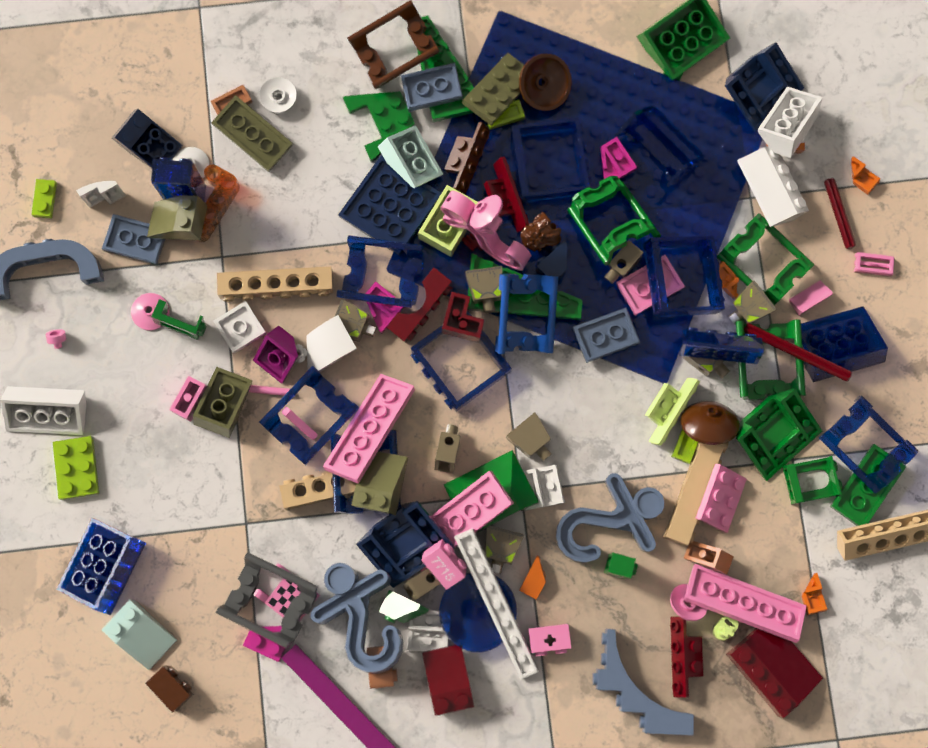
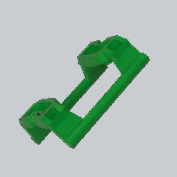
(617, 237)
(742, 243)
(760, 388)

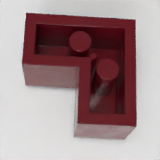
(457, 321)

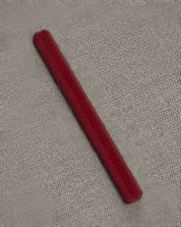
(799, 352)

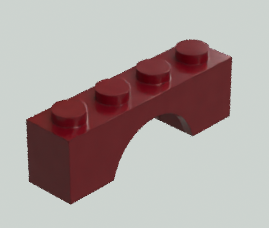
(405, 325)

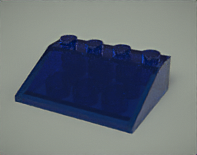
(845, 340)
(721, 346)
(101, 566)

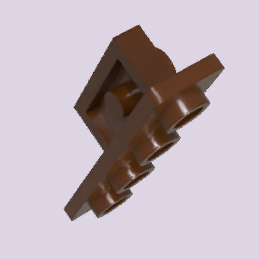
(466, 156)

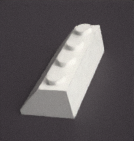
(790, 121)
(773, 186)
(44, 410)

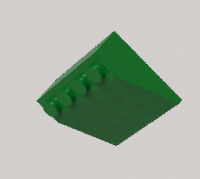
(683, 37)

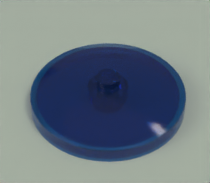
(467, 618)

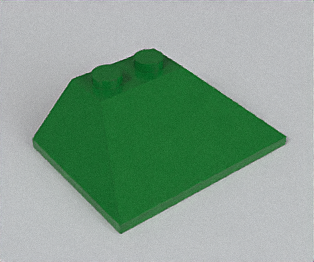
(777, 431)
(511, 477)

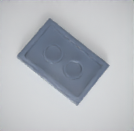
(431, 87)
(130, 239)
(606, 335)

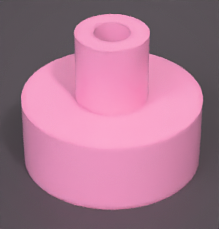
(56, 337)

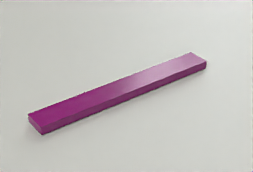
(335, 699)

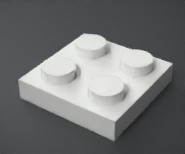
(239, 327)

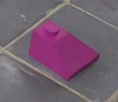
(277, 354)

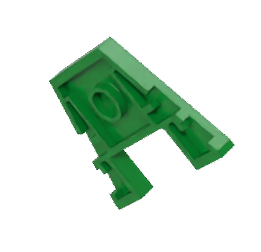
(387, 112)

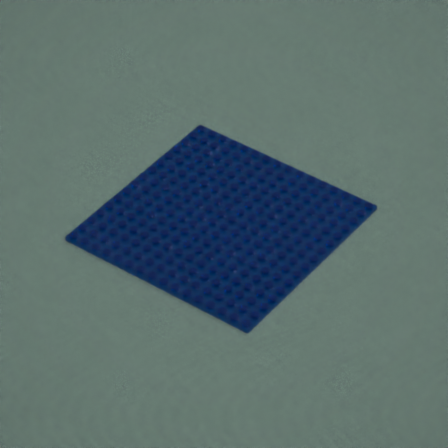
(603, 97)

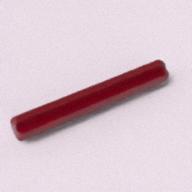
(840, 213)

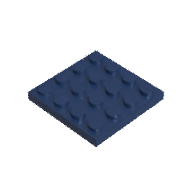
(389, 206)

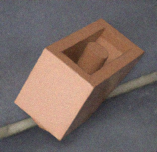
(709, 557)

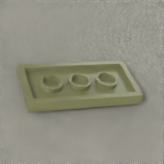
(496, 90)
(252, 133)

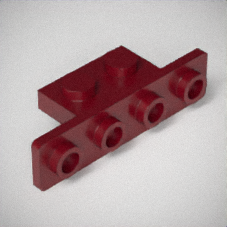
(506, 190)
(686, 657)

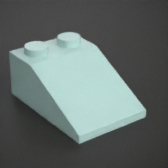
(410, 157)
(139, 634)

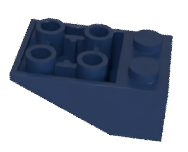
(145, 139)

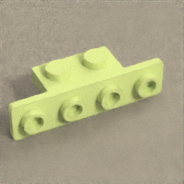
(668, 407)

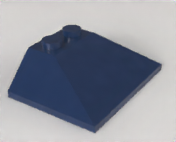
(761, 83)
(400, 541)

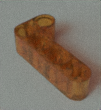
(219, 191)

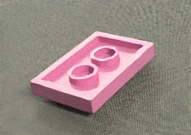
(636, 286)
(721, 498)

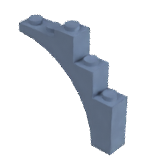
(630, 699)

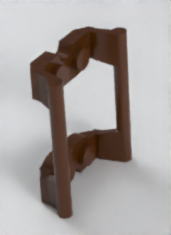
(416, 30)

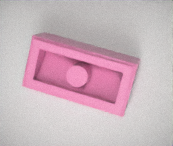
(810, 297)

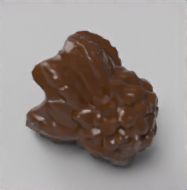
(540, 233)

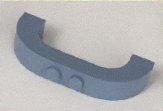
(44, 252)

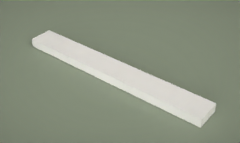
(496, 603)

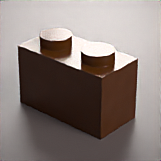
(170, 688)

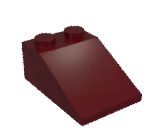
(447, 680)

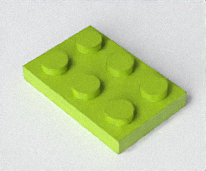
(75, 467)

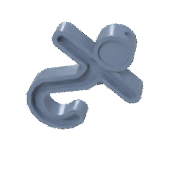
(627, 516)
(354, 598)

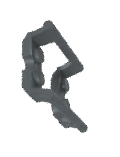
(249, 581)

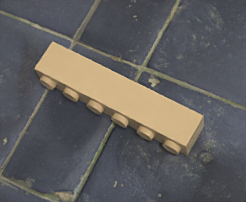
(684, 514)

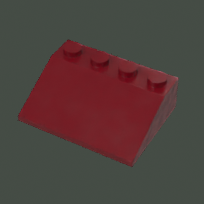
(775, 670)

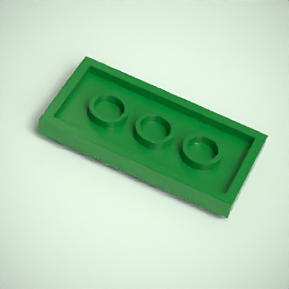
(857, 500)

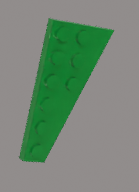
(445, 57)

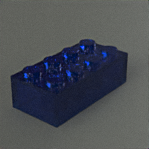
(177, 178)

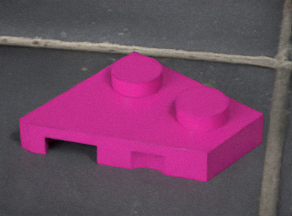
(616, 160)
(382, 313)
(263, 645)

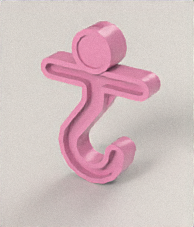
(457, 214)

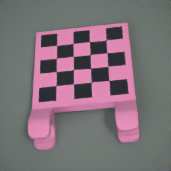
(281, 596)

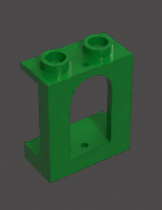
(160, 317)
(826, 464)

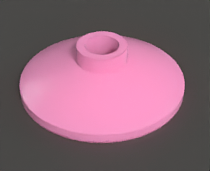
(486, 212)
(138, 311)
(690, 612)

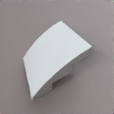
(328, 344)

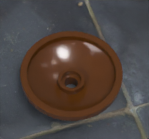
(555, 82)
(710, 423)

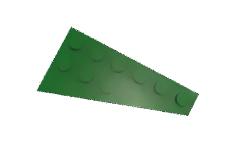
(529, 304)

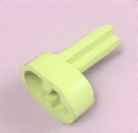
(722, 630)

